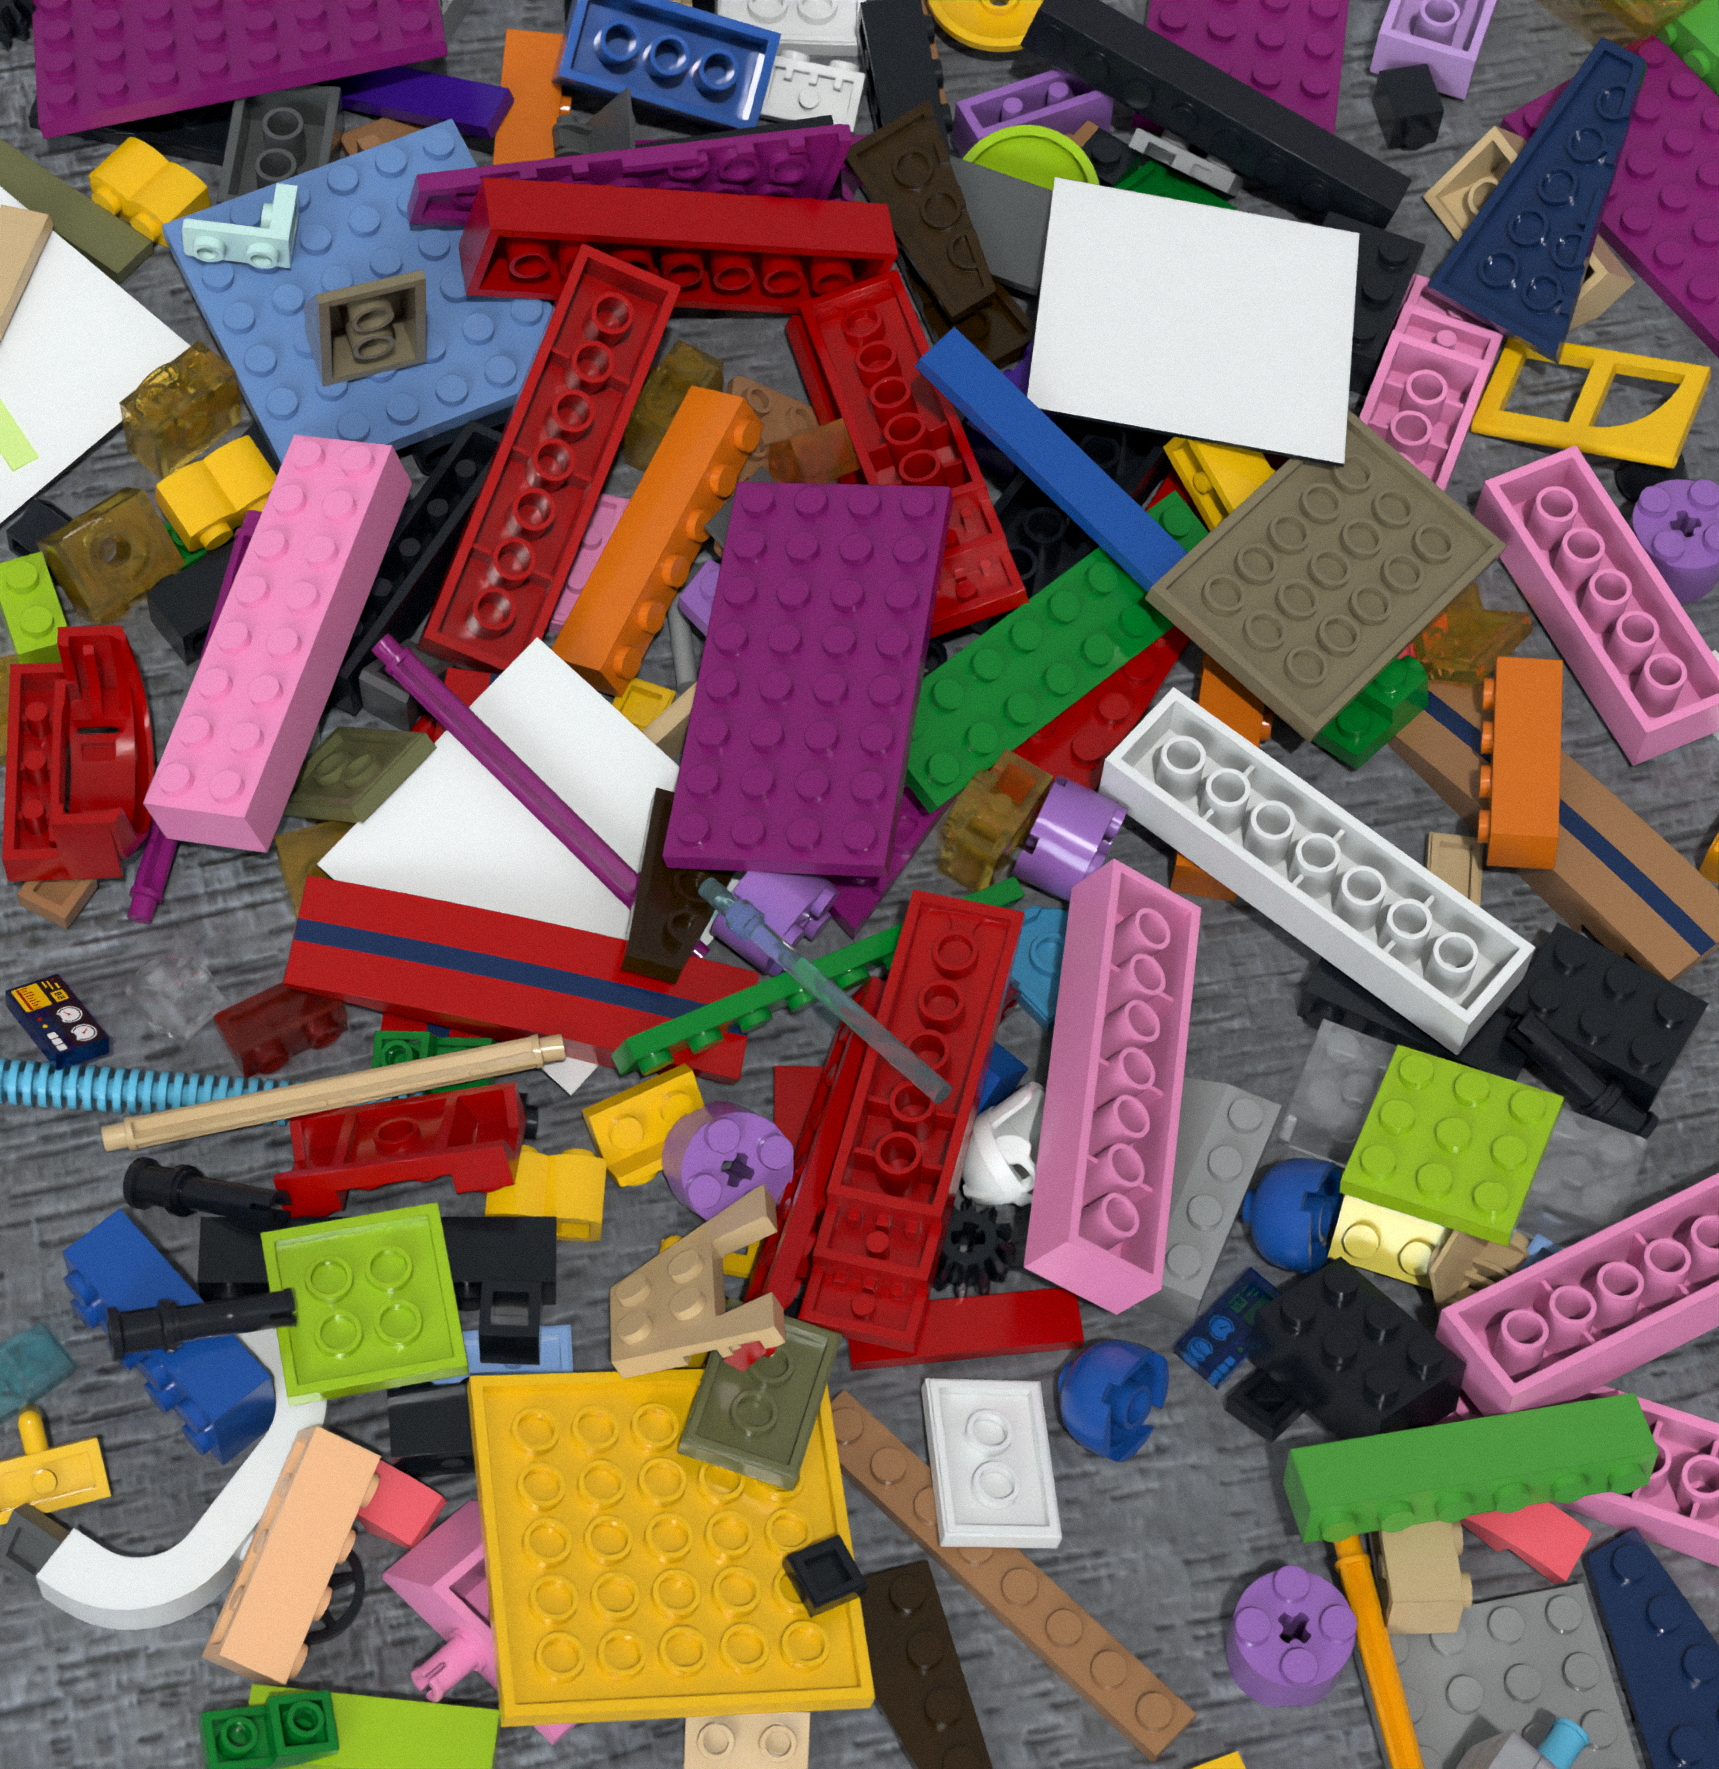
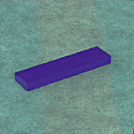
(426, 99)

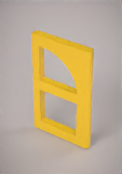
(1650, 440)

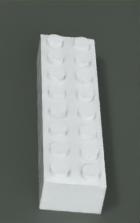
(1316, 870)

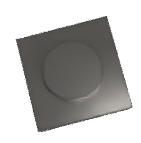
(29, 1542)

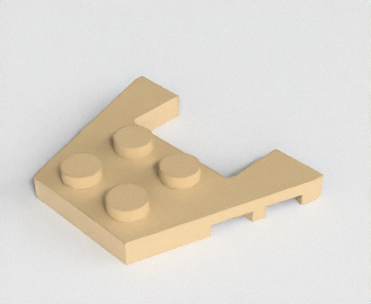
(678, 1297)

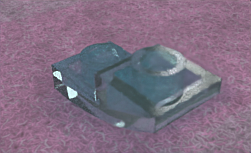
(30, 1369)

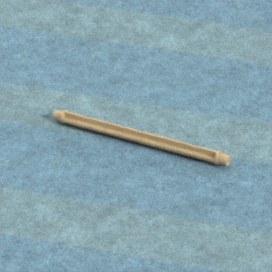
(333, 1092)

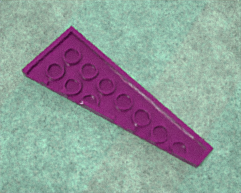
(768, 164)

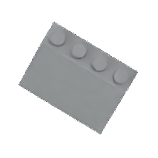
(1216, 1161)

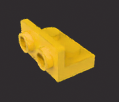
(635, 1123)

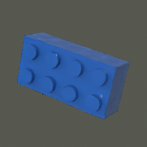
(670, 60)
(208, 1381)

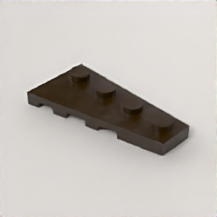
(913, 174)
(995, 329)
(666, 904)
(919, 1672)

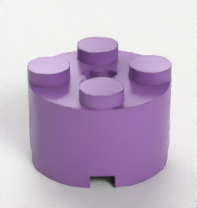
(1681, 534)
(1069, 838)
(792, 907)
(719, 1133)
(1297, 1606)

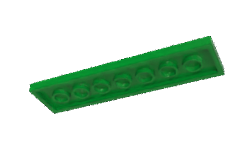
(1035, 664)

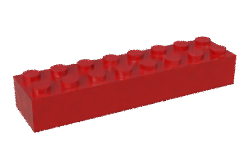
(715, 245)
(549, 463)

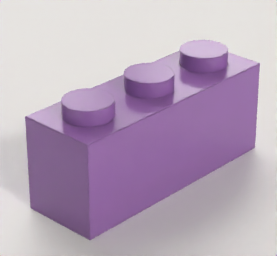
(1043, 100)

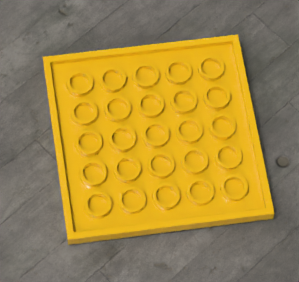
(645, 1574)

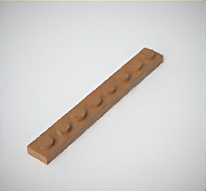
(1012, 1589)

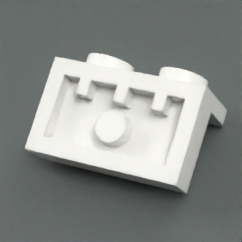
(813, 90)

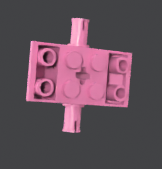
(448, 1589)

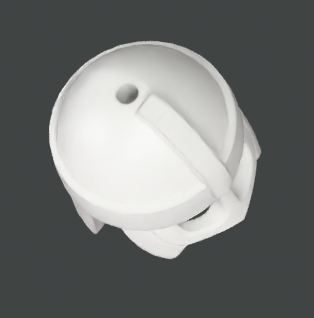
(1005, 1149)

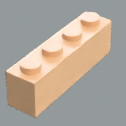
(293, 1557)

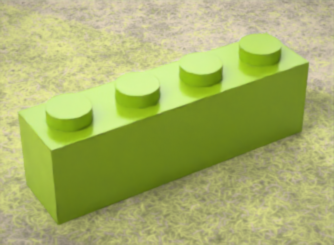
(402, 1733)

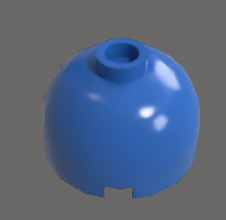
(1294, 1213)
(1111, 1395)

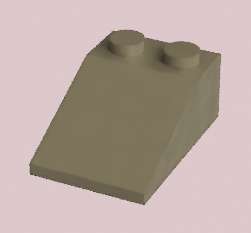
(368, 327)

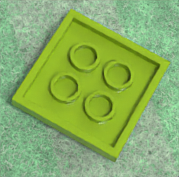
(1452, 1145)
(367, 1303)

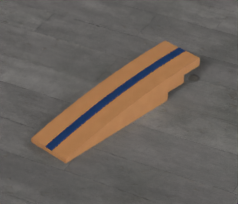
(1608, 861)

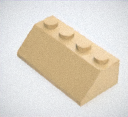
(1469, 185)

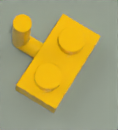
(51, 1475)

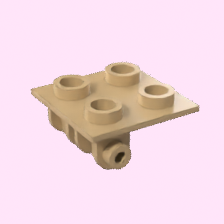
(1470, 1265)
(748, 1741)

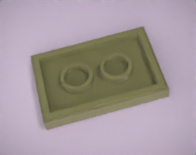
(355, 772)
(762, 1416)

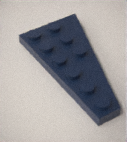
(1536, 232)
(1661, 1655)

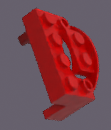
(109, 771)

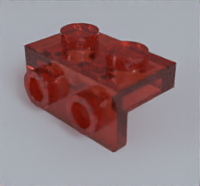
(277, 1026)

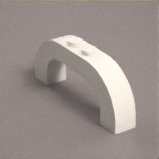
(176, 1583)

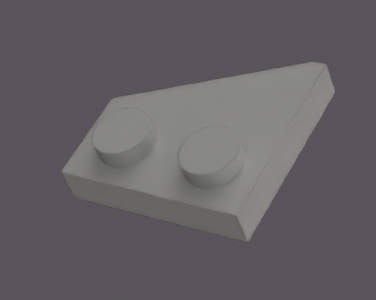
(1174, 152)

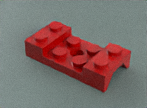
(458, 1132)

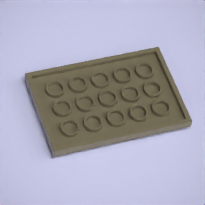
(1326, 577)

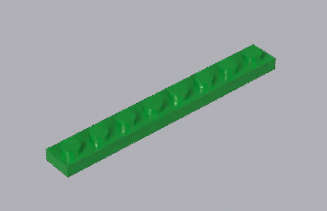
(753, 1006)

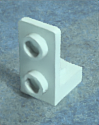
(260, 247)

